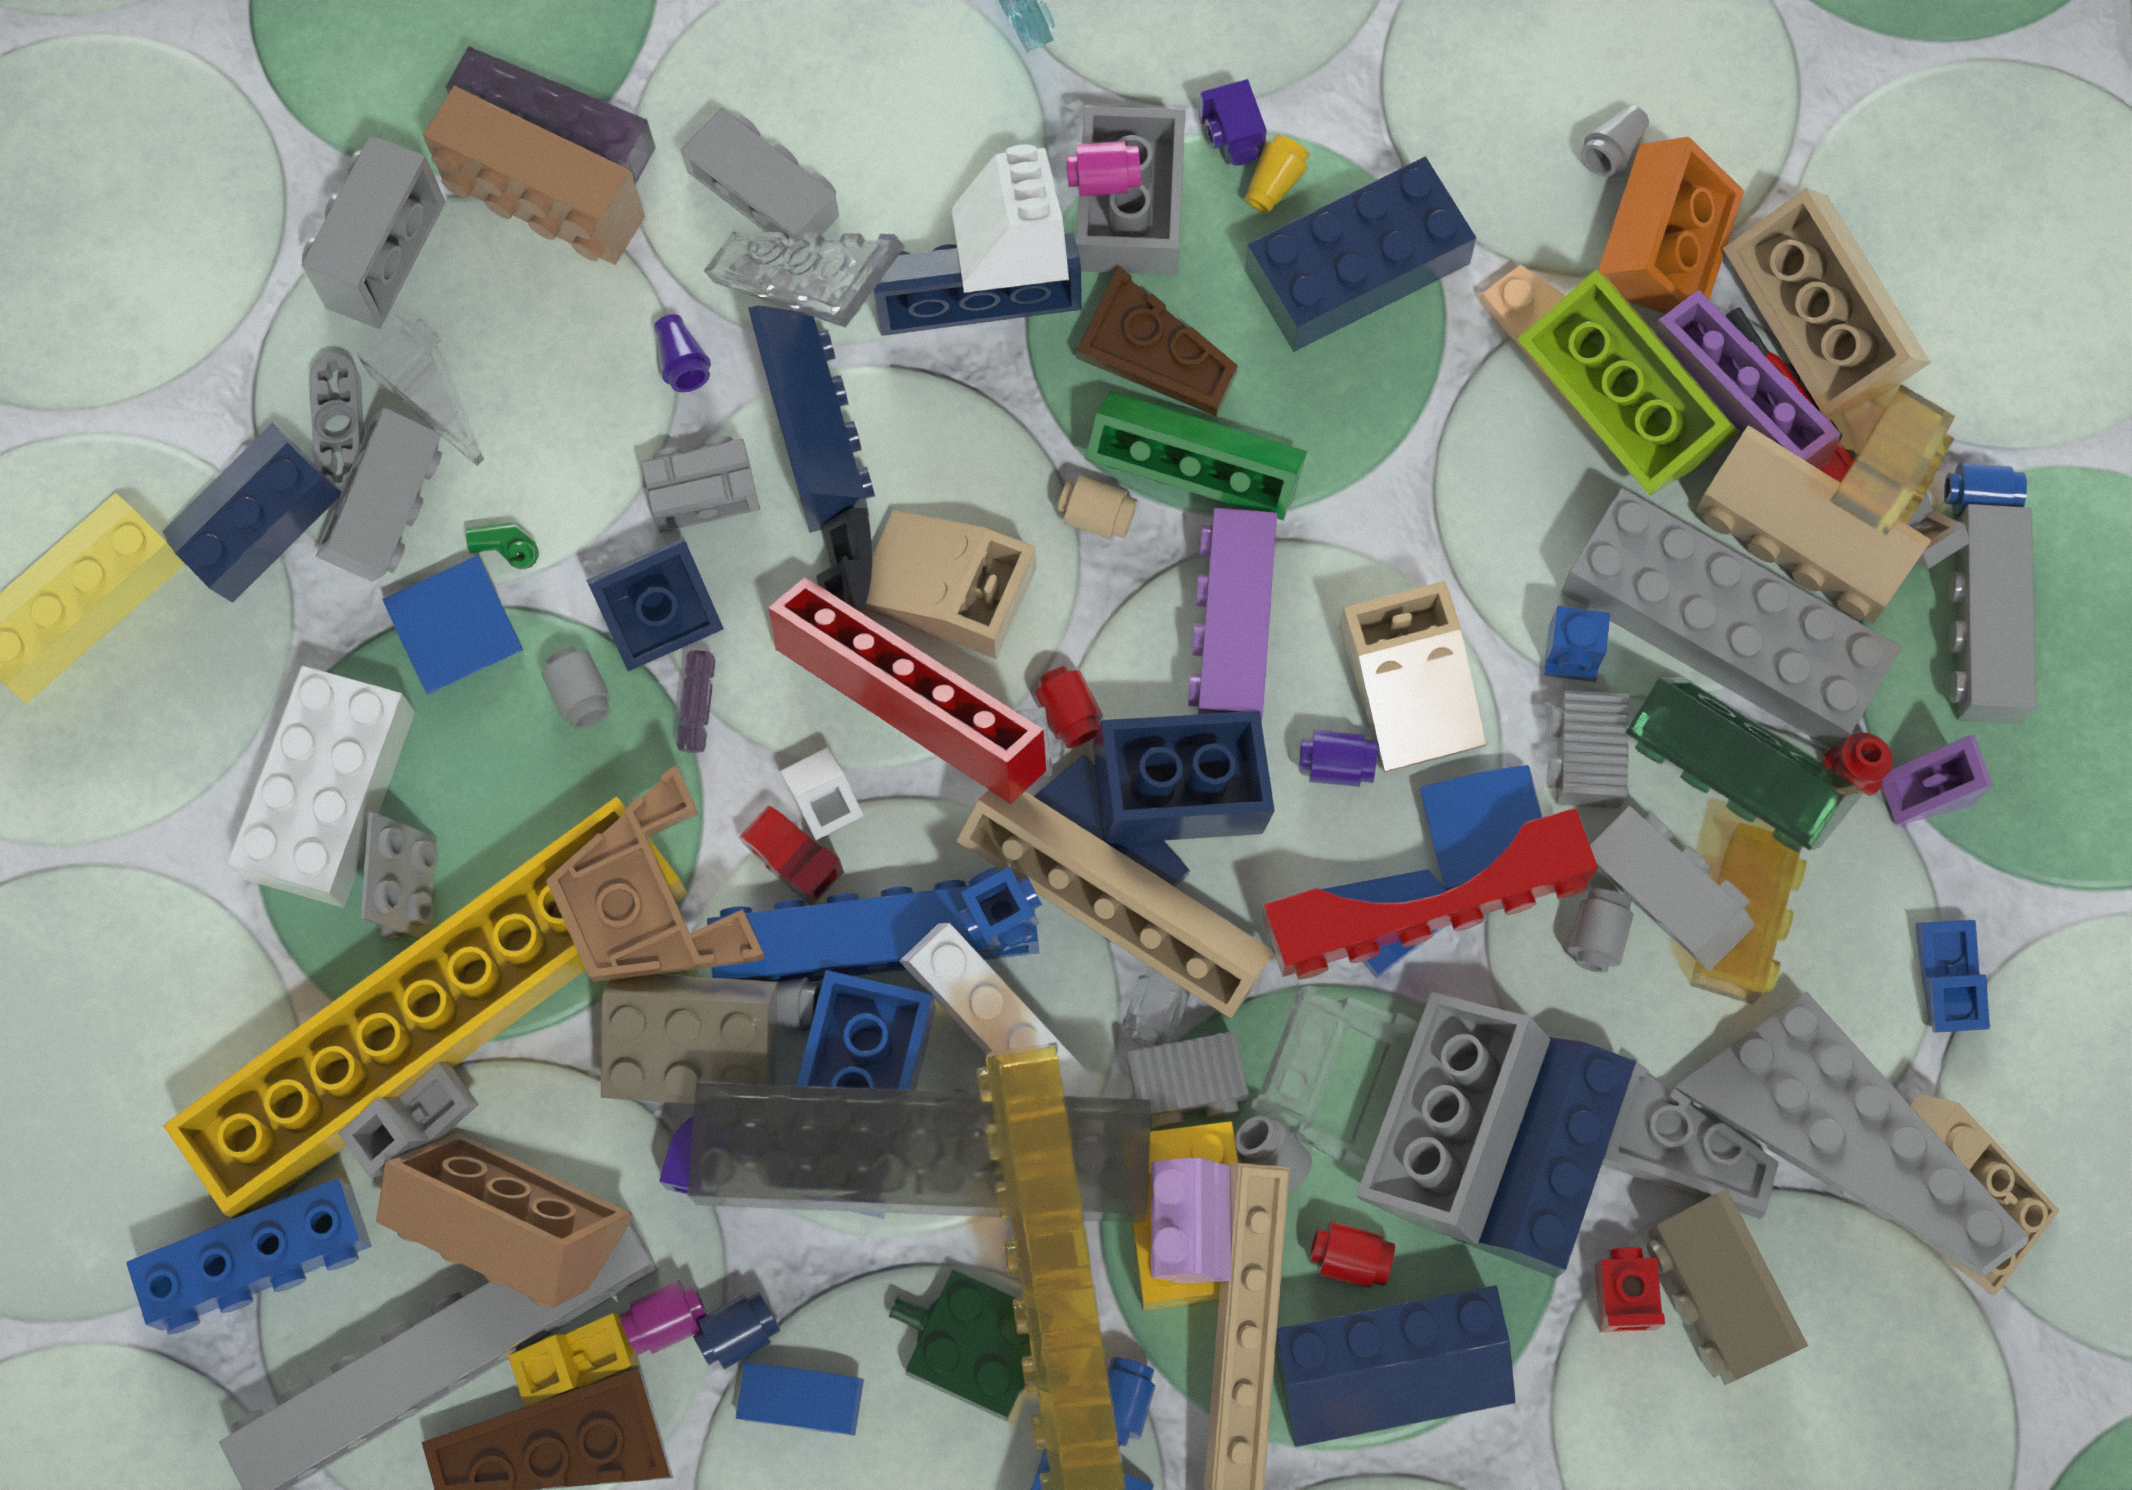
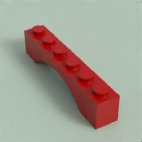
(1324, 927)

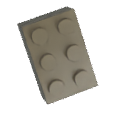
(685, 1030)

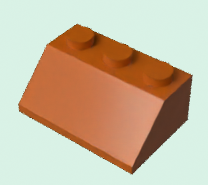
(1670, 225)

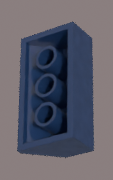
(928, 293)
(810, 414)
(1556, 1156)
(1395, 1366)

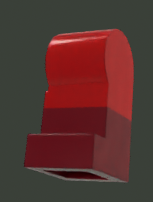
(792, 855)

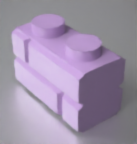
(1190, 1221)

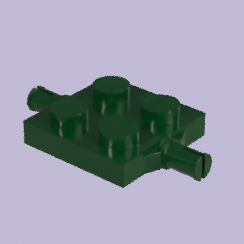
(968, 1344)

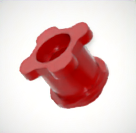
(1861, 760)

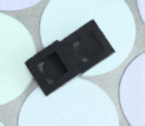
(850, 557)

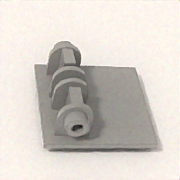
(398, 878)

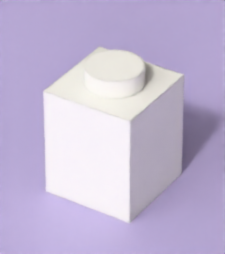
(821, 793)

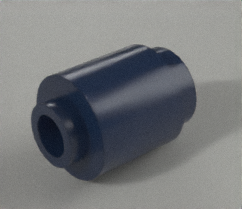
(736, 1330)

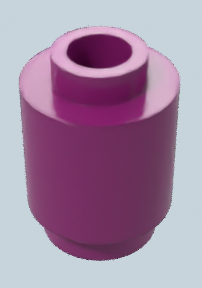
(663, 1318)

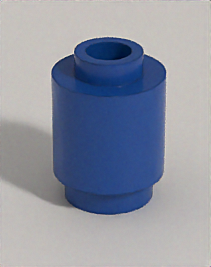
(1984, 486)
(1131, 1396)

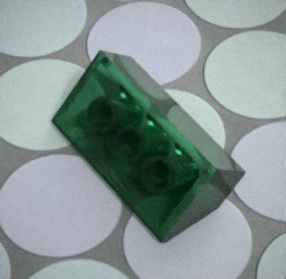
(1743, 763)

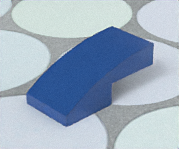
(1951, 976)
(799, 1398)

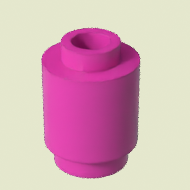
(1104, 168)

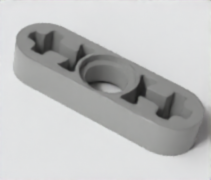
(325, 407)

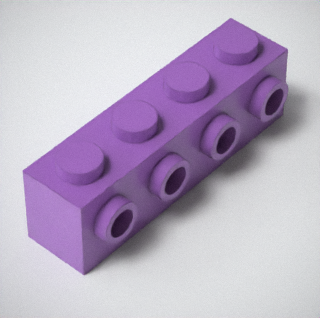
(1745, 381)
(1237, 612)

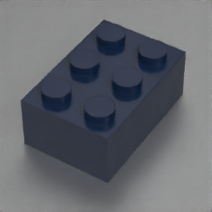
(1182, 777)

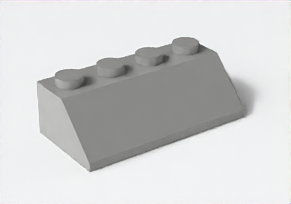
(1454, 1116)

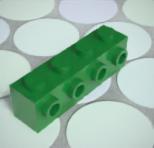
(1195, 455)

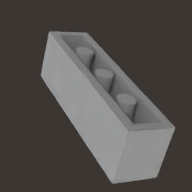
(1994, 616)

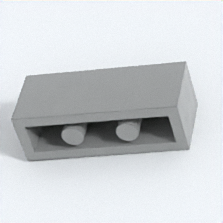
(759, 178)
(380, 496)
(1672, 886)

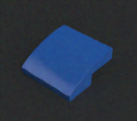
(452, 624)
(1477, 818)

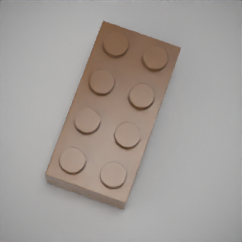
(534, 176)

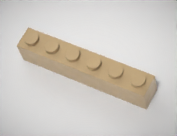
(1118, 898)

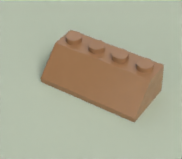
(500, 1217)

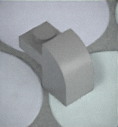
(408, 1121)

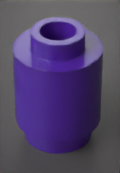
(1338, 758)

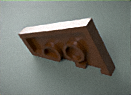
(1152, 348)

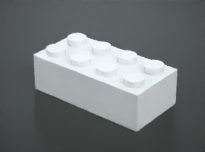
(319, 784)

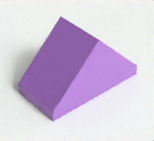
(1937, 782)

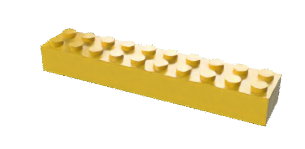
(382, 1035)

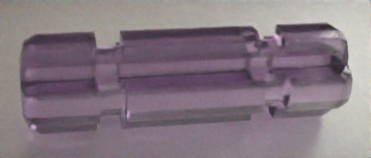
(695, 701)

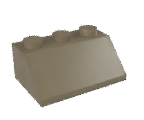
(1724, 1288)

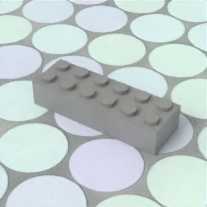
(1730, 619)

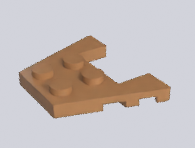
(624, 908)

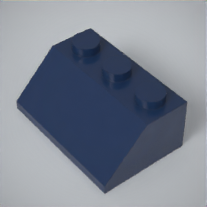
(251, 514)

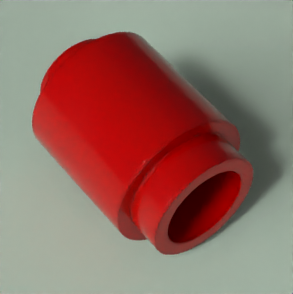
(1069, 706)
(1352, 1255)

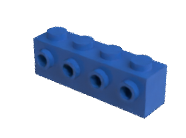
(248, 1256)

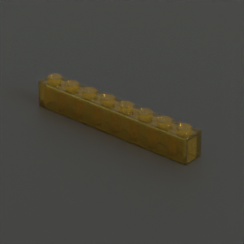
(1053, 1269)

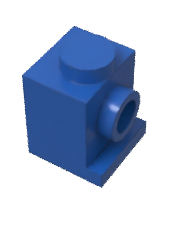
(1576, 643)

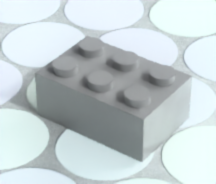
(1143, 225)
(373, 231)

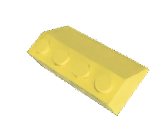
(78, 594)

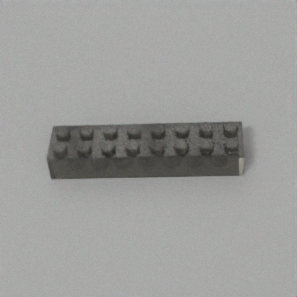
(896, 1151)

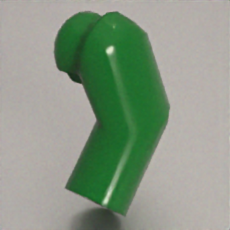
(507, 540)

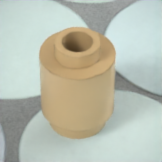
(1097, 507)

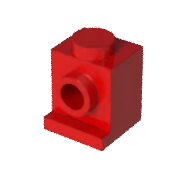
(1617, 1309)

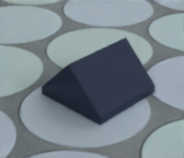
(655, 604)

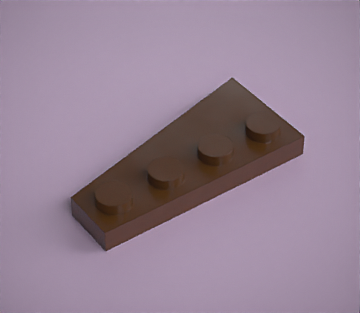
(563, 1442)

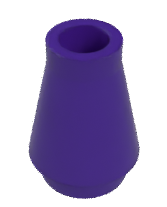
(681, 357)

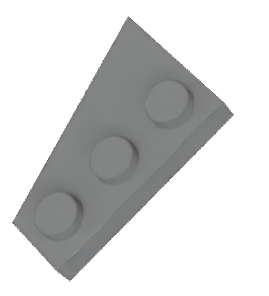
(1684, 1150)

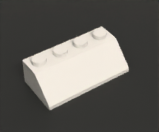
(1011, 223)

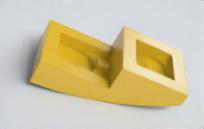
(573, 1360)

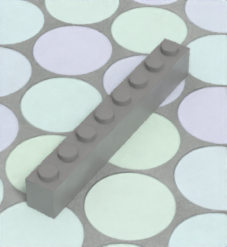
(409, 1374)

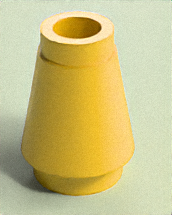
(1276, 172)

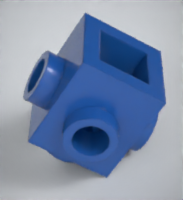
(994, 888)

